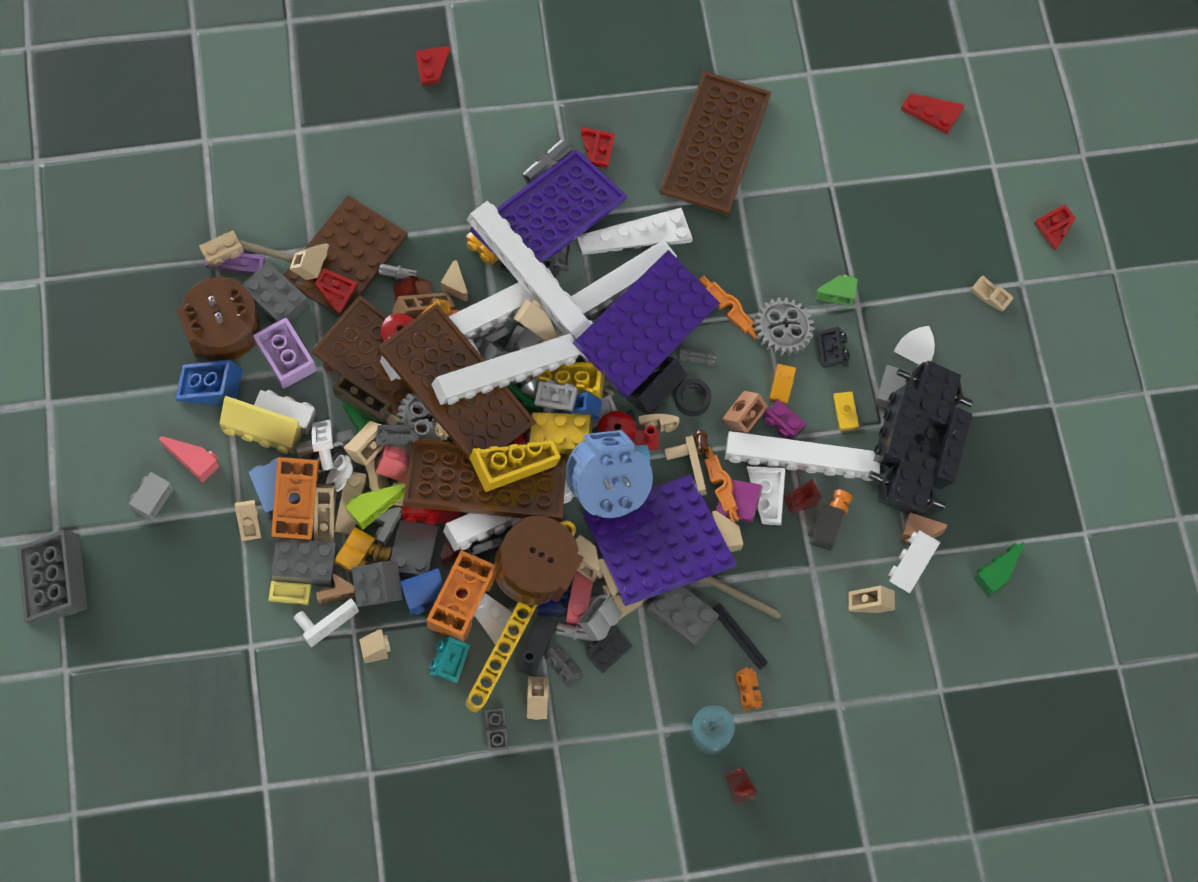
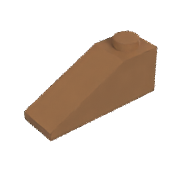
(416, 304)

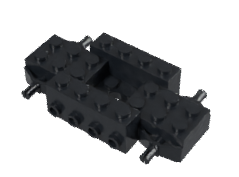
(929, 411)

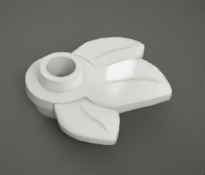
(340, 472)

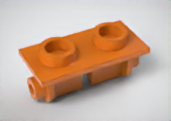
(746, 681)

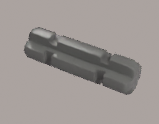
(697, 357)

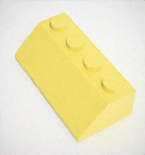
(260, 425)

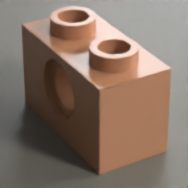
(745, 412)

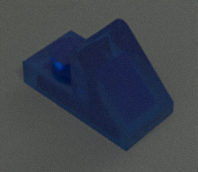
(553, 608)

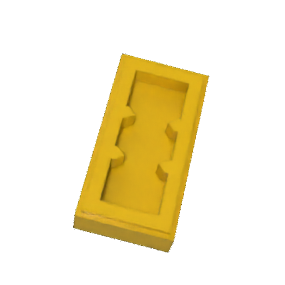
(845, 411)

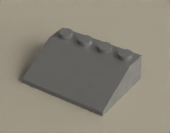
(52, 577)

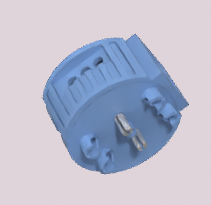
(609, 474)

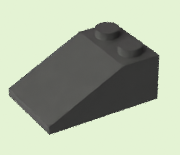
(414, 548)

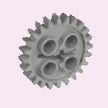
(783, 326)
(406, 415)

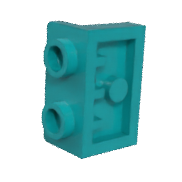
(449, 659)

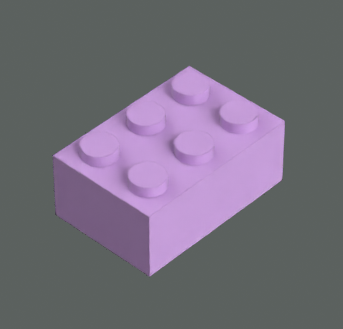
(284, 353)

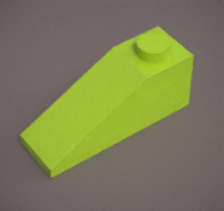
(373, 504)

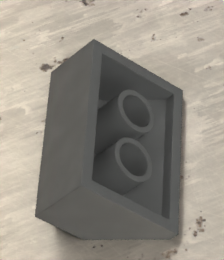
(340, 440)

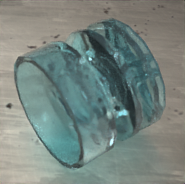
(712, 741)

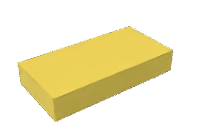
(290, 592)

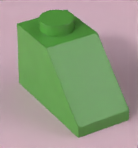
(839, 290)

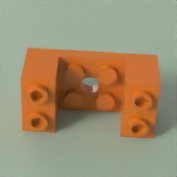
(294, 477)
(454, 615)

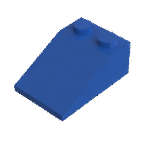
(209, 382)

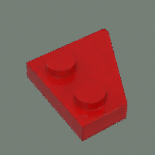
(431, 64)
(598, 146)
(1055, 225)

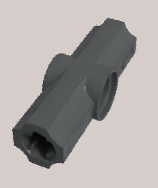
(547, 160)

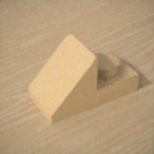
(248, 520)

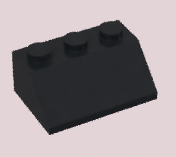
(657, 385)

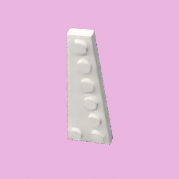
(637, 233)

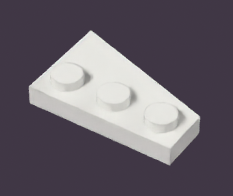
(771, 498)
(493, 619)

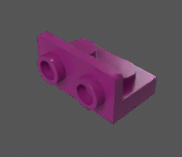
(783, 420)

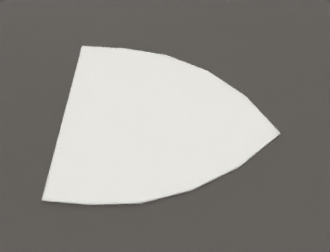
(917, 345)

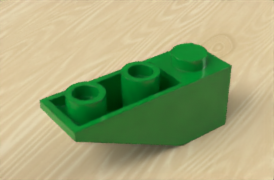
(998, 573)

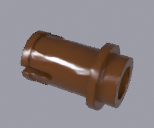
(700, 438)

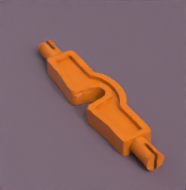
(736, 314)
(724, 492)

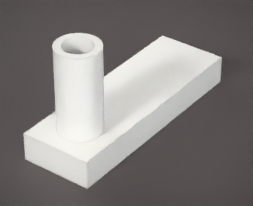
(322, 442)
(317, 632)

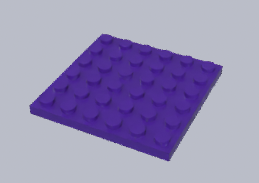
(661, 542)

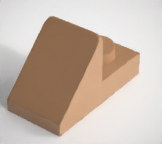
(342, 591)

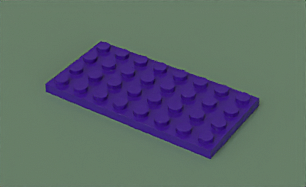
(559, 205)
(646, 323)

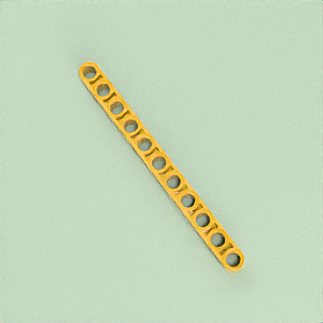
(507, 640)

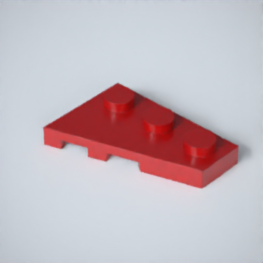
(933, 111)
(429, 516)

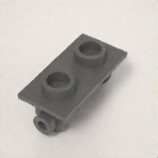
(396, 435)
(556, 659)

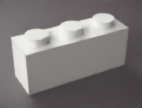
(288, 407)
(913, 560)

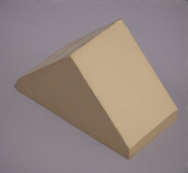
(454, 283)

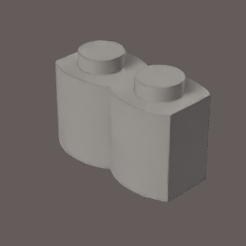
(600, 617)

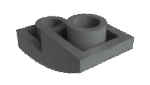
(496, 729)

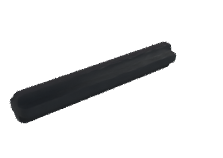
(740, 637)

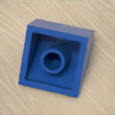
(422, 591)

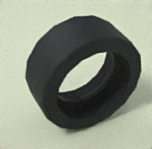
(697, 384)

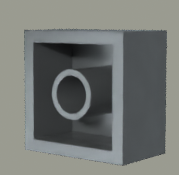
(377, 583)

